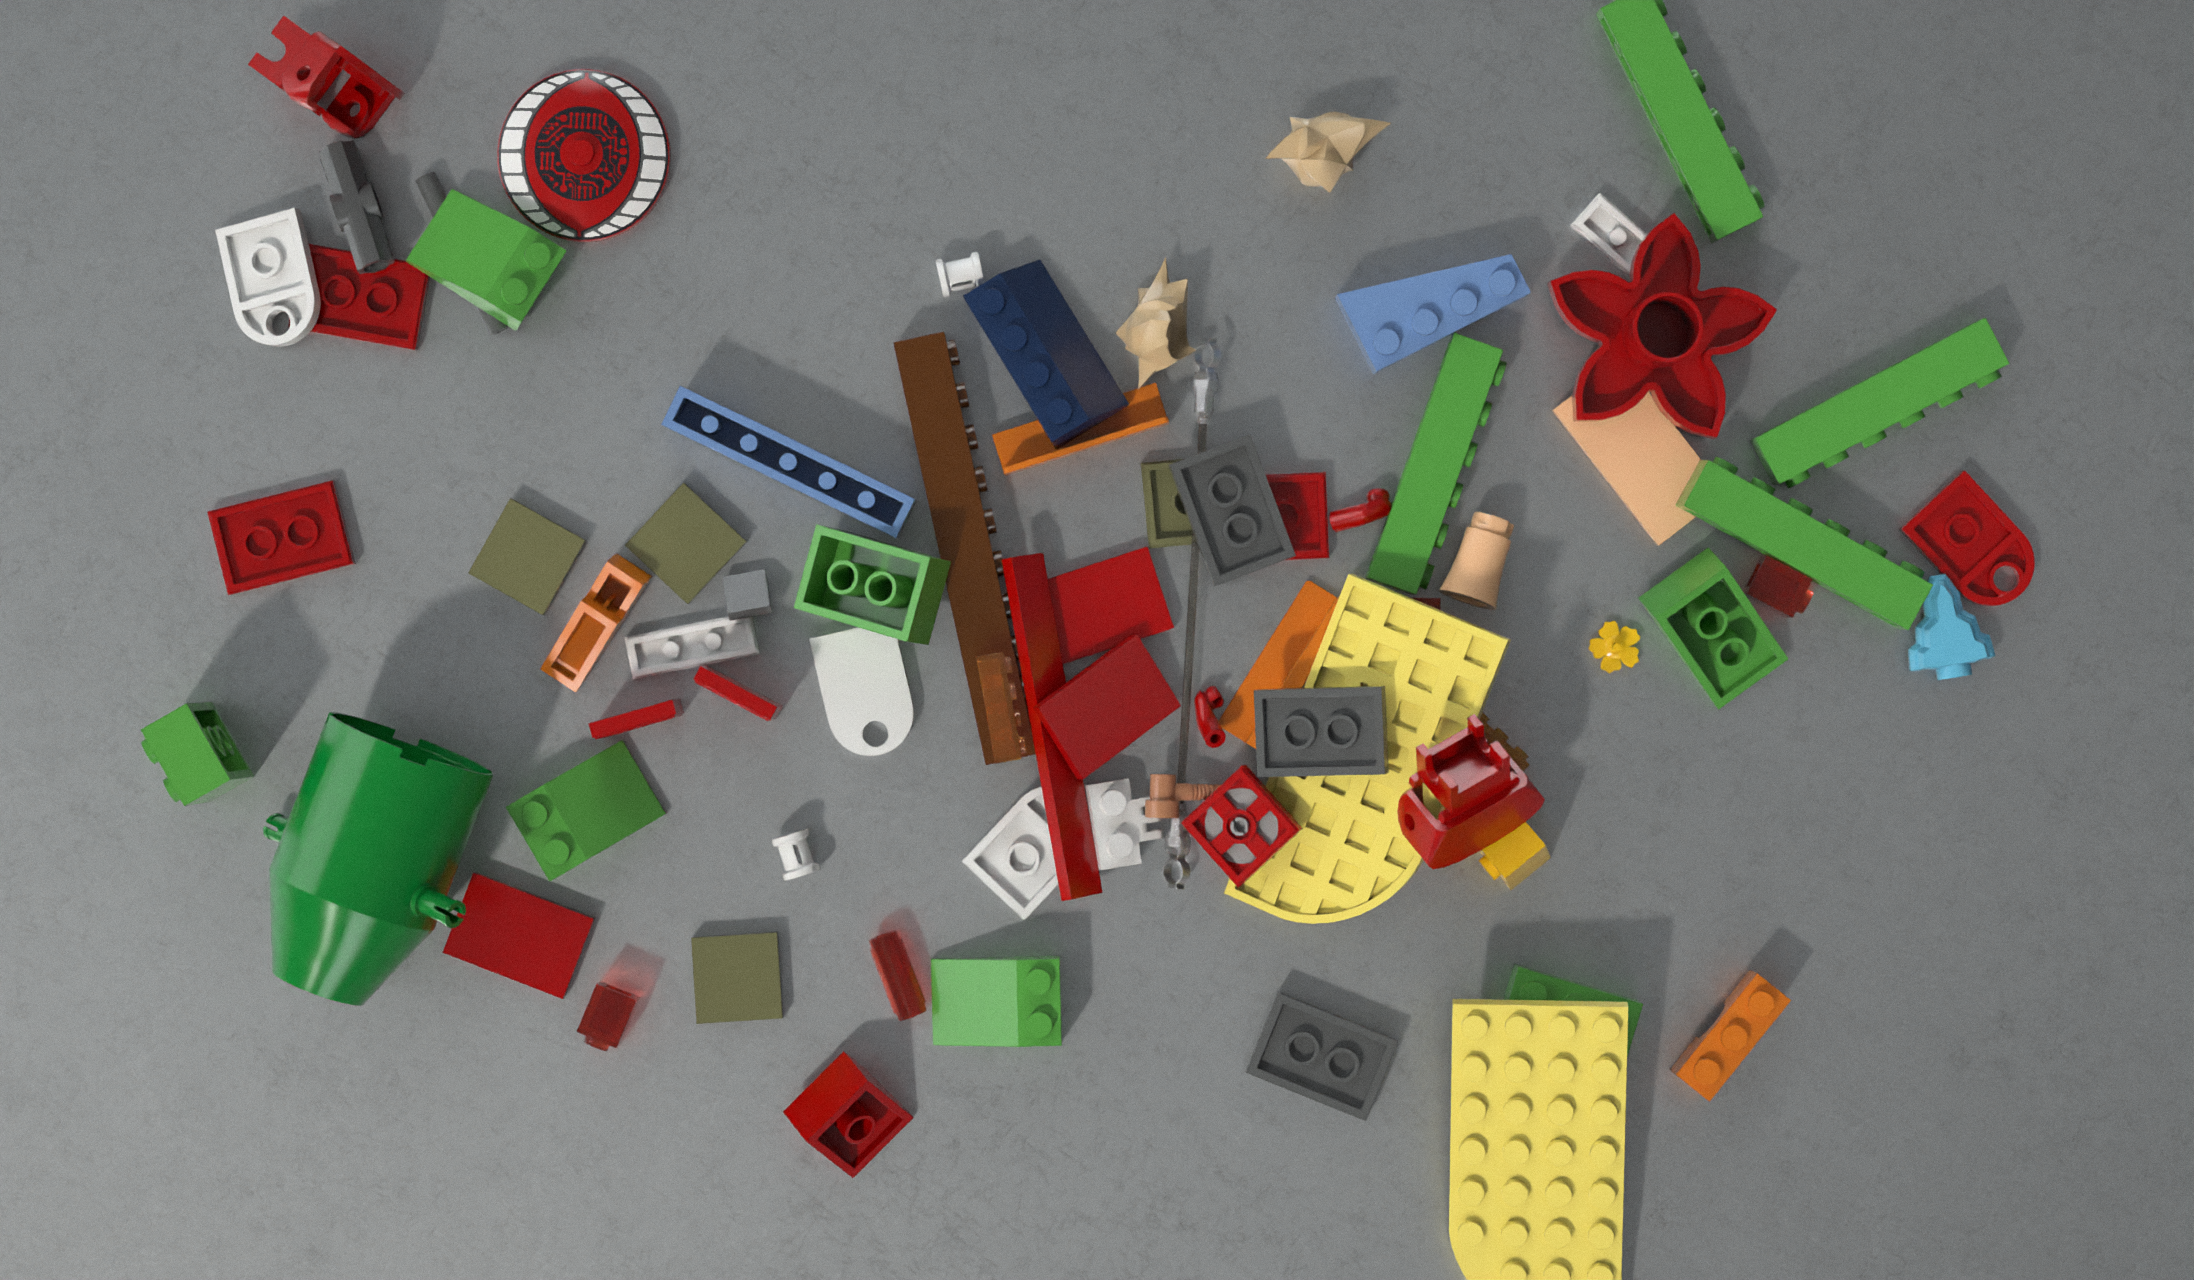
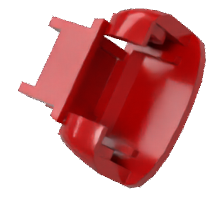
(310, 69)
(1481, 796)

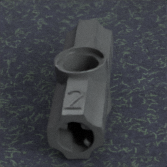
(356, 207)

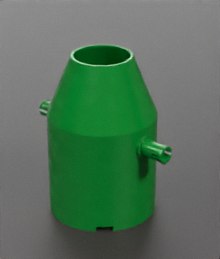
(368, 857)

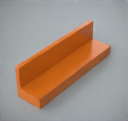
(1030, 446)
(1285, 658)

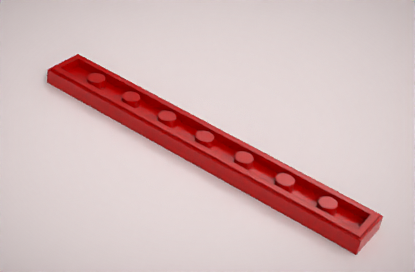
(1041, 676)

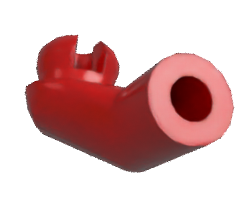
(1364, 513)
(1206, 720)

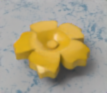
(1615, 646)

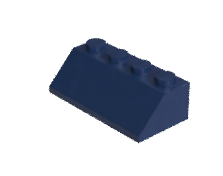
(1046, 351)

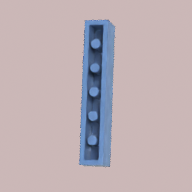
(789, 462)

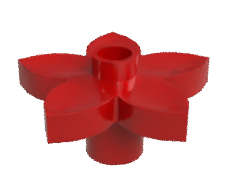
(1657, 333)

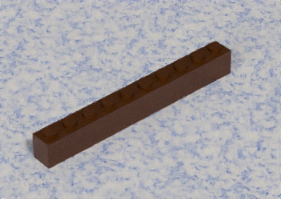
(959, 517)

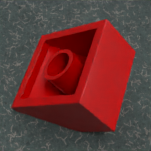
(847, 1115)

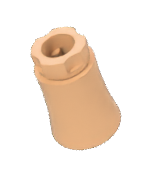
(1479, 562)

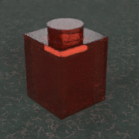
(1778, 587)
(607, 1016)

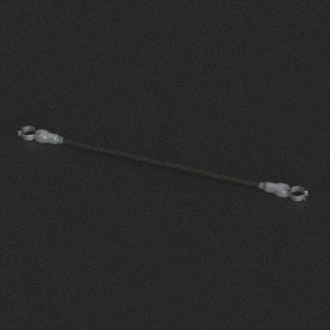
(1178, 838)

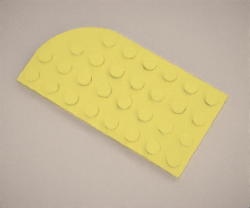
(1351, 839)
(1538, 1138)

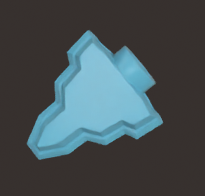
(1947, 634)

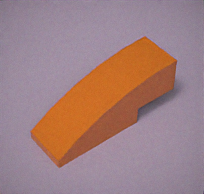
(595, 622)

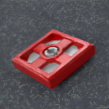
(1241, 825)

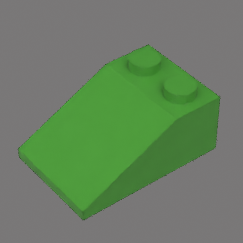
(486, 257)
(1713, 627)
(585, 810)
(996, 1001)

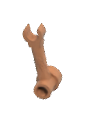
(1167, 794)

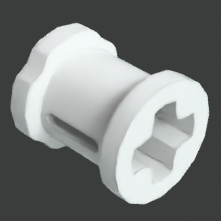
(959, 274)
(792, 867)

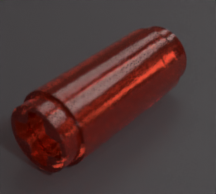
(897, 975)

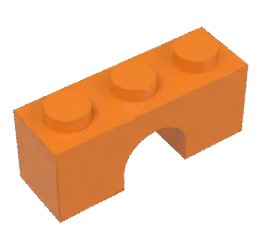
(1722, 1048)

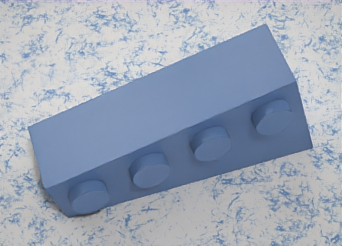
(1421, 310)

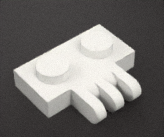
(1118, 823)

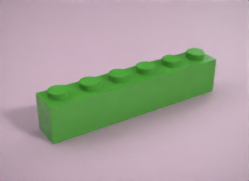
(1681, 116)
(1880, 402)
(1435, 463)
(1805, 544)

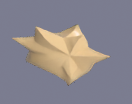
(1325, 146)
(1158, 325)

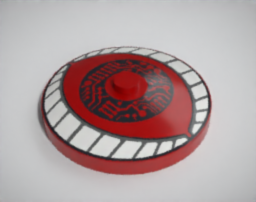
(584, 155)

